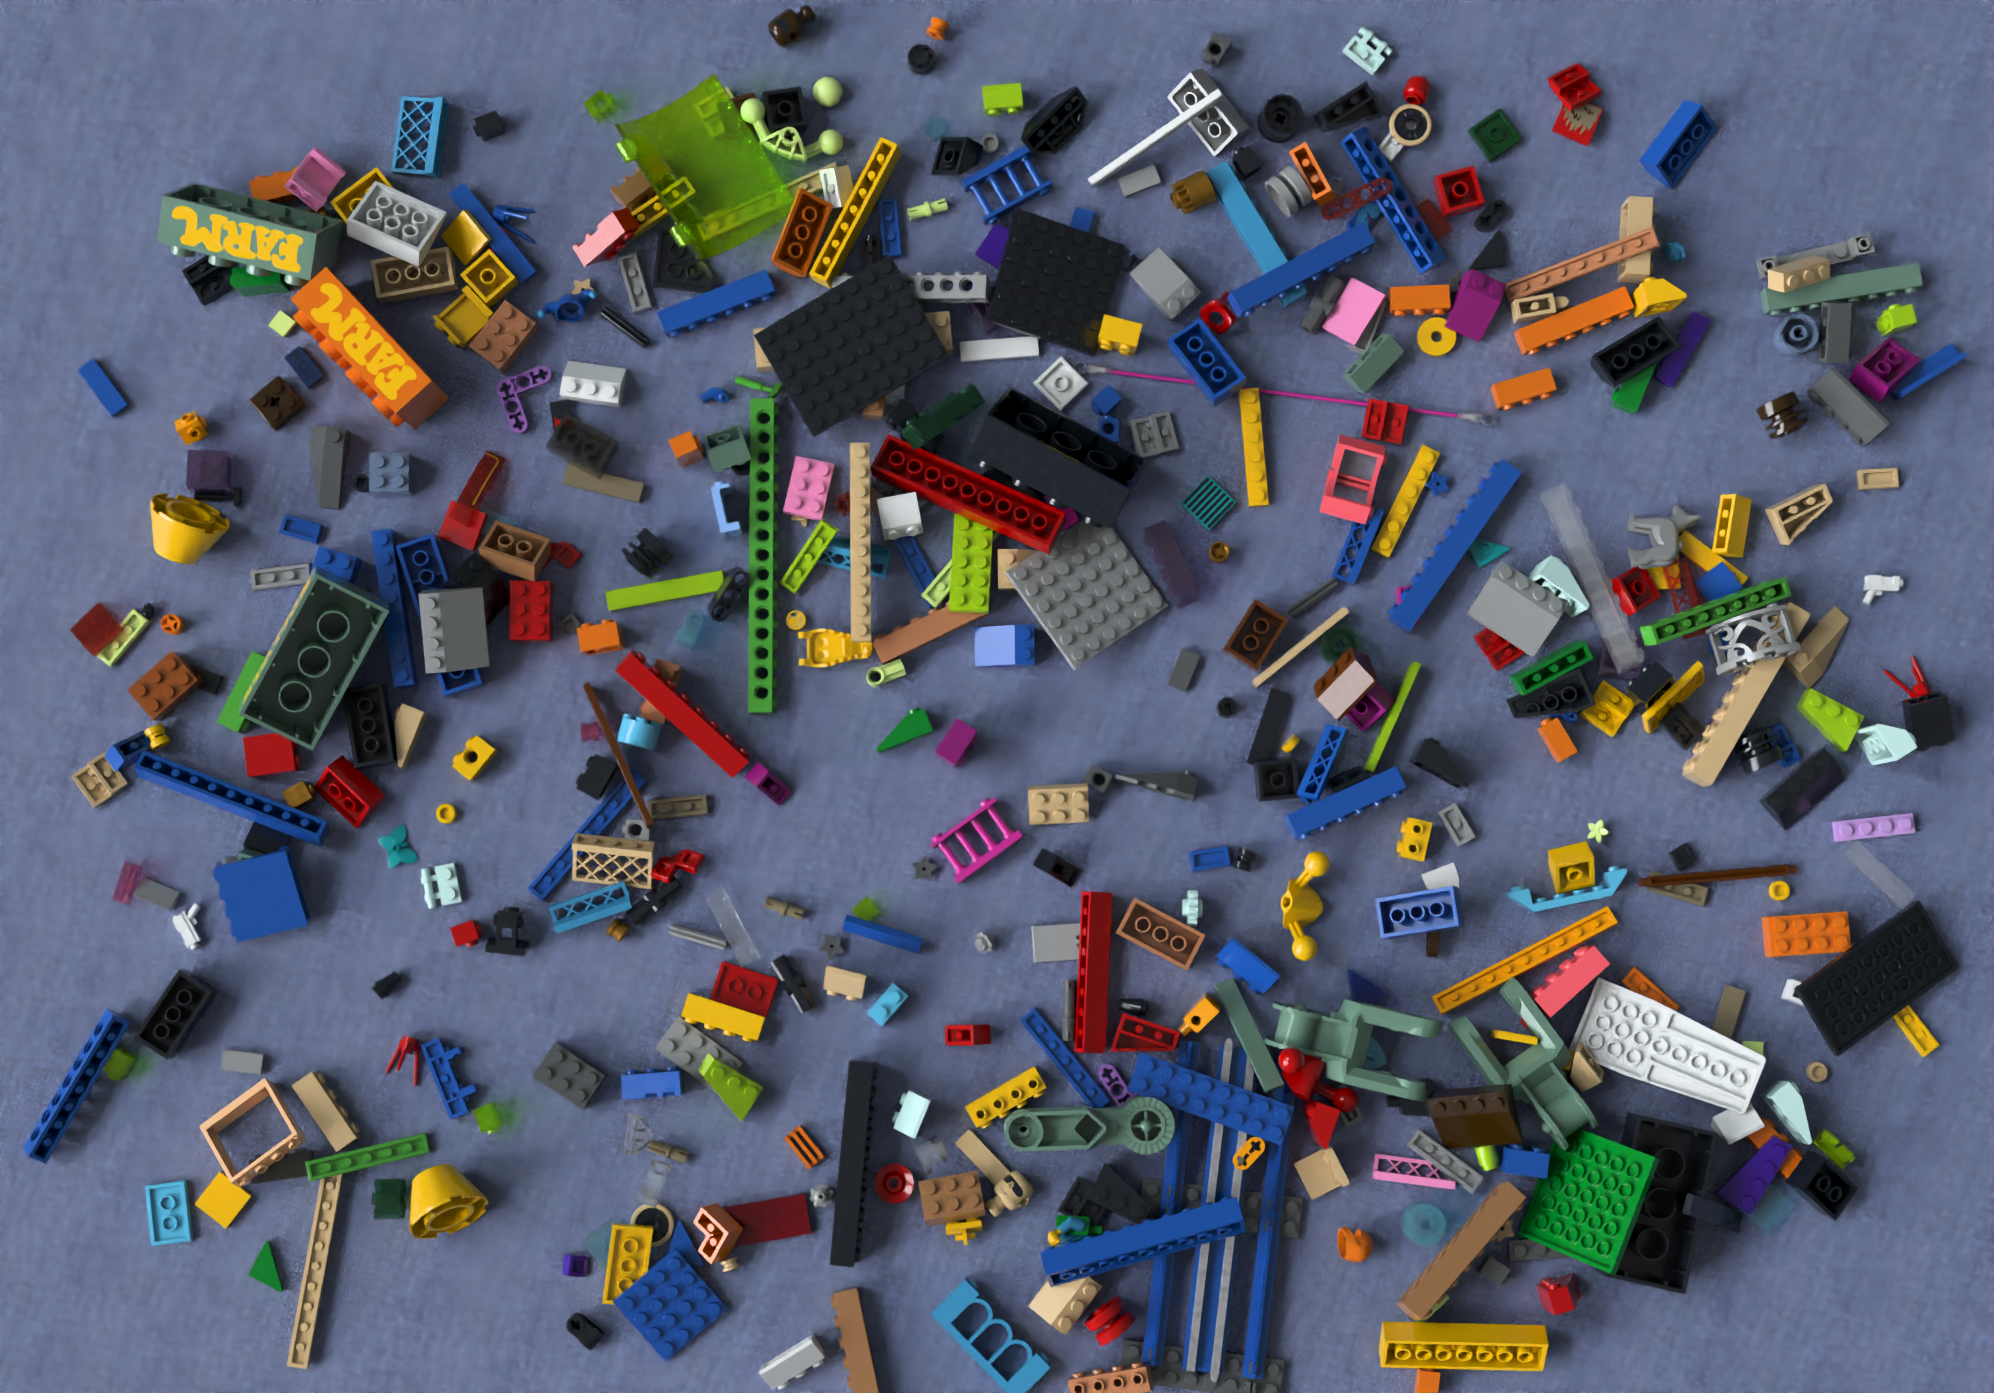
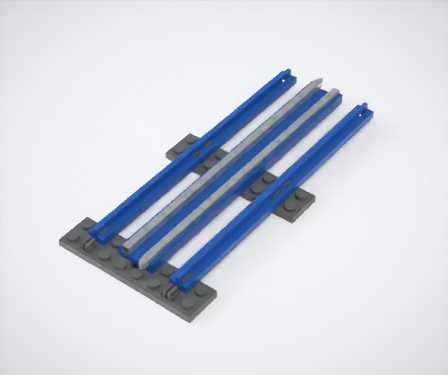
(1264, 1213)

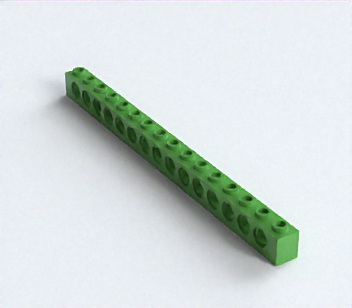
(759, 408)

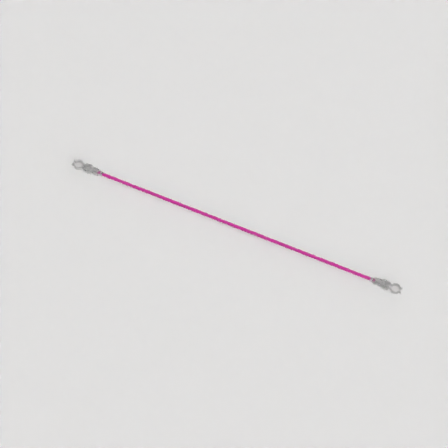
(1094, 369)

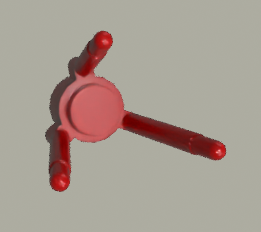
(1920, 688)
(406, 1045)

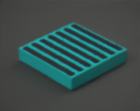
(1208, 503)

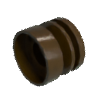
(1782, 415)

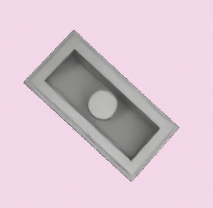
(157, 894)

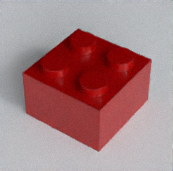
(1458, 192)

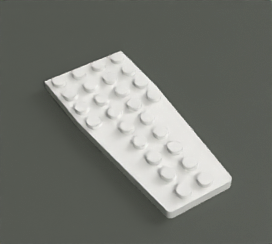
(1666, 1048)

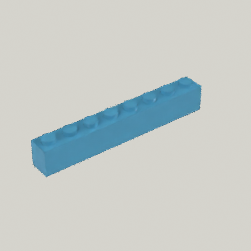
(1250, 224)

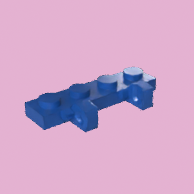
(440, 1064)

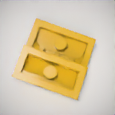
(1610, 709)

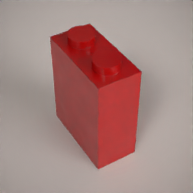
(270, 755)

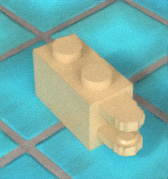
(1537, 307)

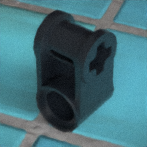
(587, 1332)

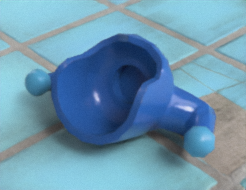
(569, 306)

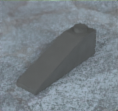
(329, 458)

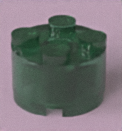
(1339, 633)
(389, 1198)

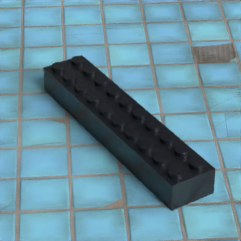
(852, 1163)

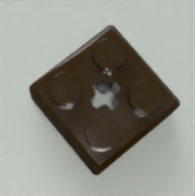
(289, 403)

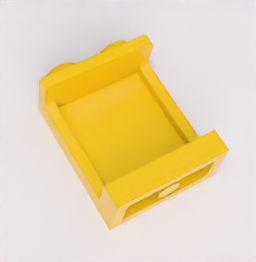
(463, 318)

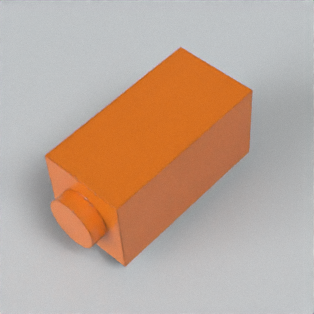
(1556, 739)

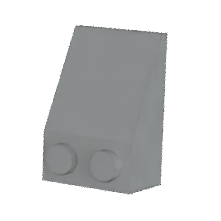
(1164, 283)

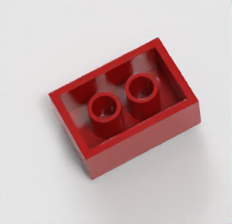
(531, 611)

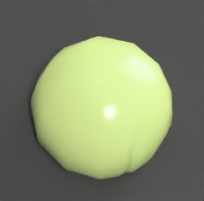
(827, 91)

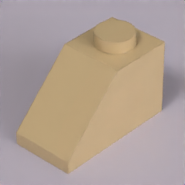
(1585, 1069)

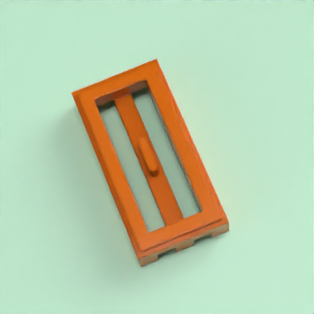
(799, 1141)

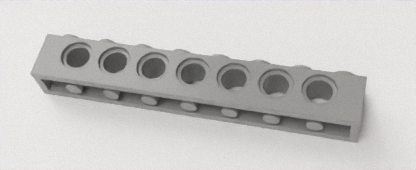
(978, 294)

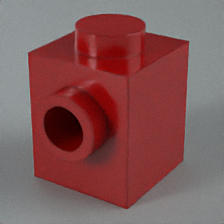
(467, 933)

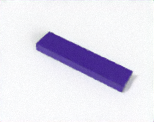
(1688, 340)

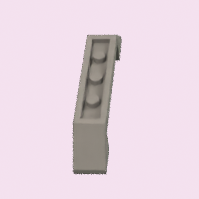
(1837, 253)

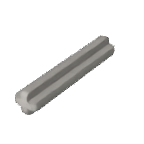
(698, 937)

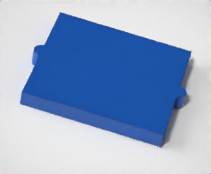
(1718, 582)

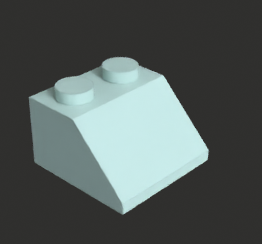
(911, 1113)

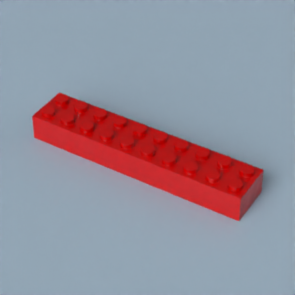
(969, 494)

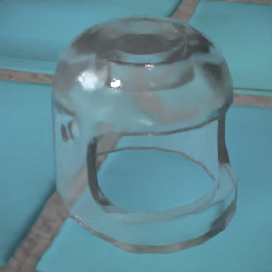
(930, 1153)

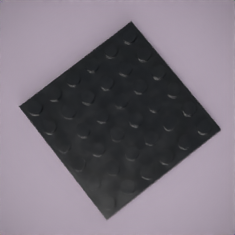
(1054, 282)

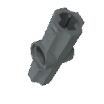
(1322, 305)

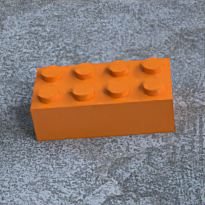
(1806, 934)

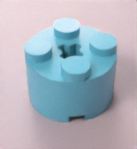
(639, 732)

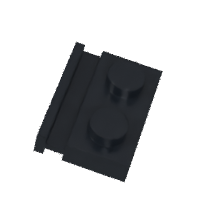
(1681, 726)

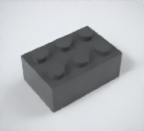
(570, 1075)

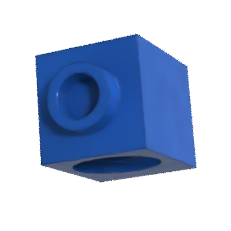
(1105, 401)
(1109, 420)

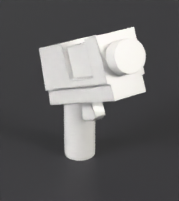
(1876, 584)
(185, 925)

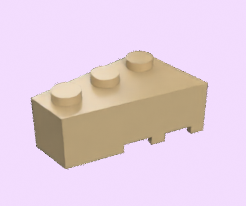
(1796, 512)

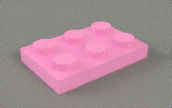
(808, 488)

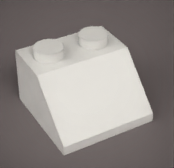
(900, 516)

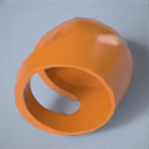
(1356, 1247)

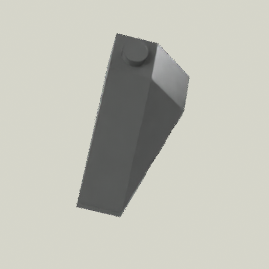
(1172, 783)

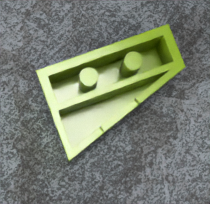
(1831, 718)
(731, 1085)

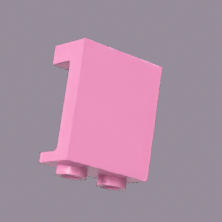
(315, 179)

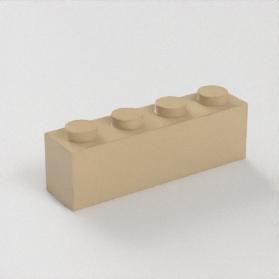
(326, 1110)

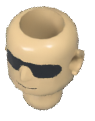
(1010, 1192)

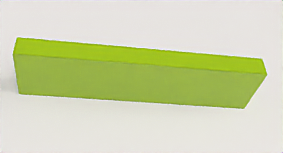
(808, 556)

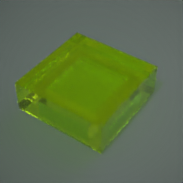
(865, 910)

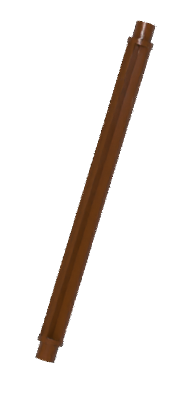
(1718, 875)

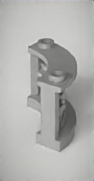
(1778, 648)

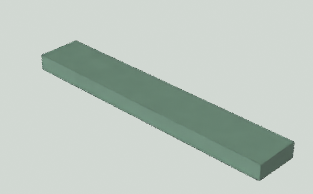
(1249, 1035)

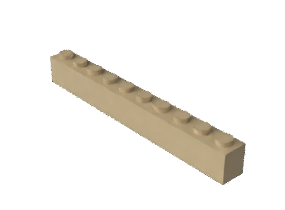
(860, 542)

